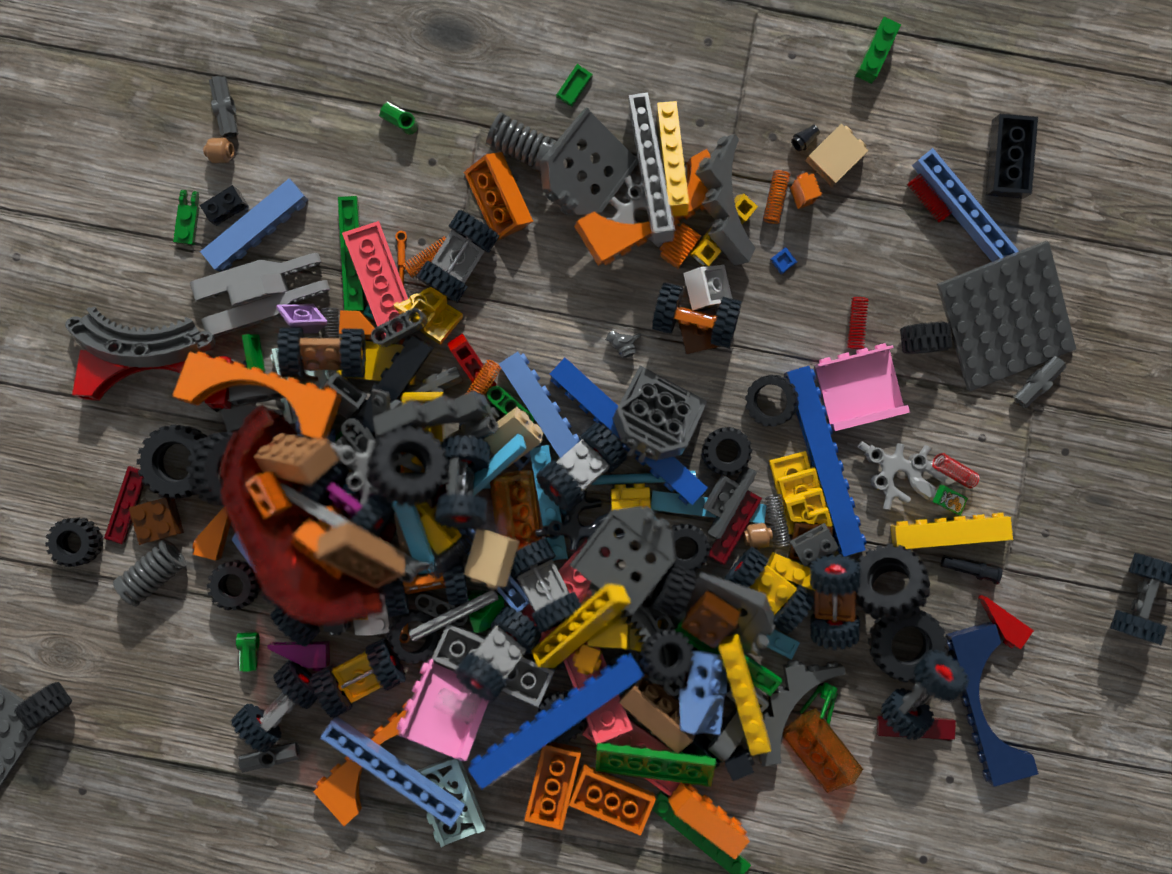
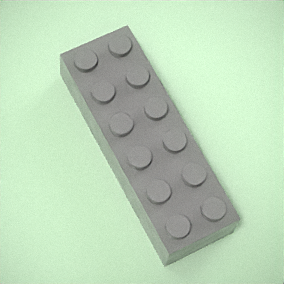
(524, 681)

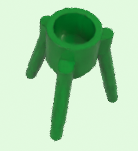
(828, 693)

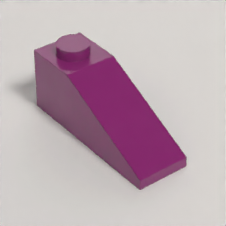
(313, 656)

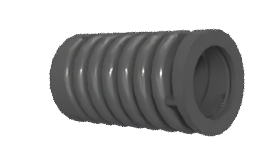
(504, 126)
(149, 573)

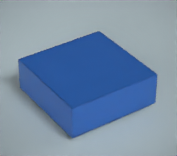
(783, 260)

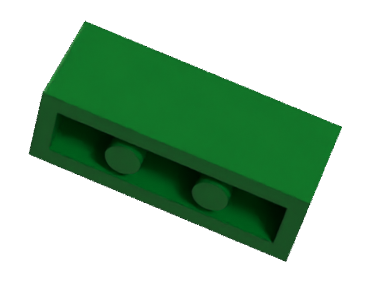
(877, 50)

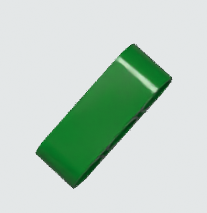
(504, 400)

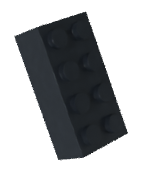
(1011, 156)

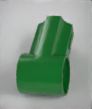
(398, 118)
(248, 645)

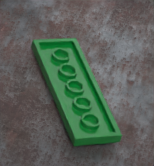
(655, 764)

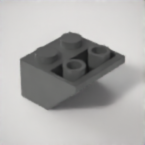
(350, 394)

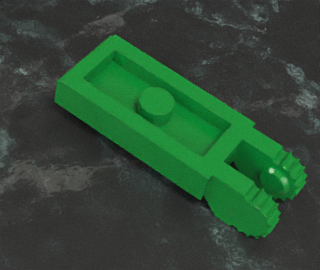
(186, 219)

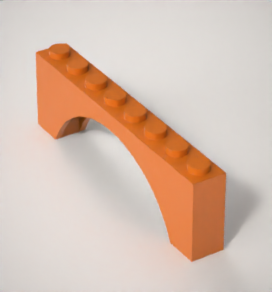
(610, 238)
(206, 376)
(341, 788)

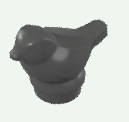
(623, 343)
(412, 567)

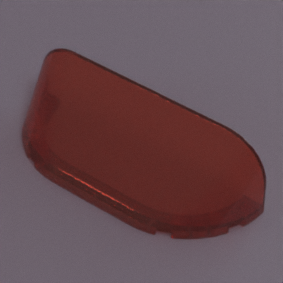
(283, 569)

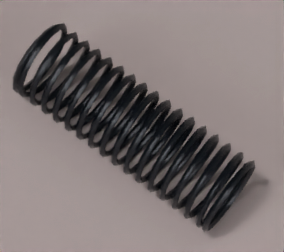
(463, 546)

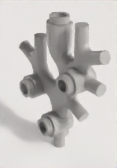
(627, 211)
(360, 462)
(897, 463)

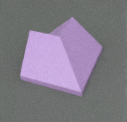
(303, 316)

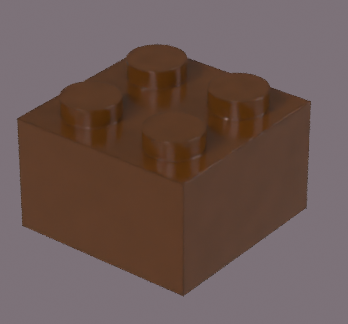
(156, 520)
(710, 619)

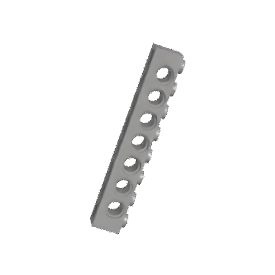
(651, 168)

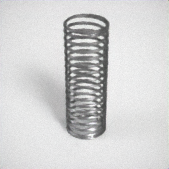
(324, 310)
(778, 525)

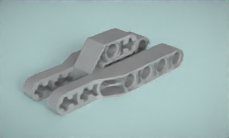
(252, 283)

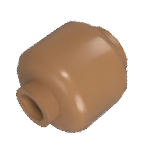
(219, 150)
(757, 535)

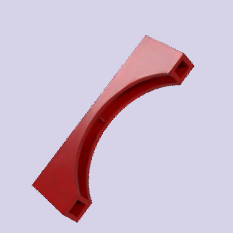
(97, 376)

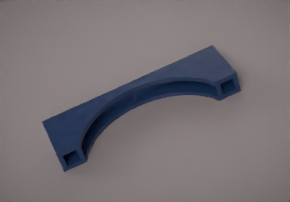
(1000, 761)

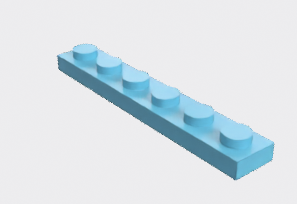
(549, 511)

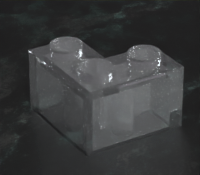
(459, 707)

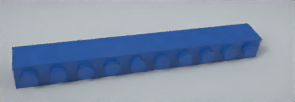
(603, 408)
(824, 459)
(556, 720)

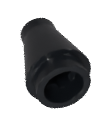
(804, 138)

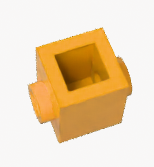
(587, 659)

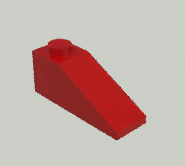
(467, 358)
(1009, 627)

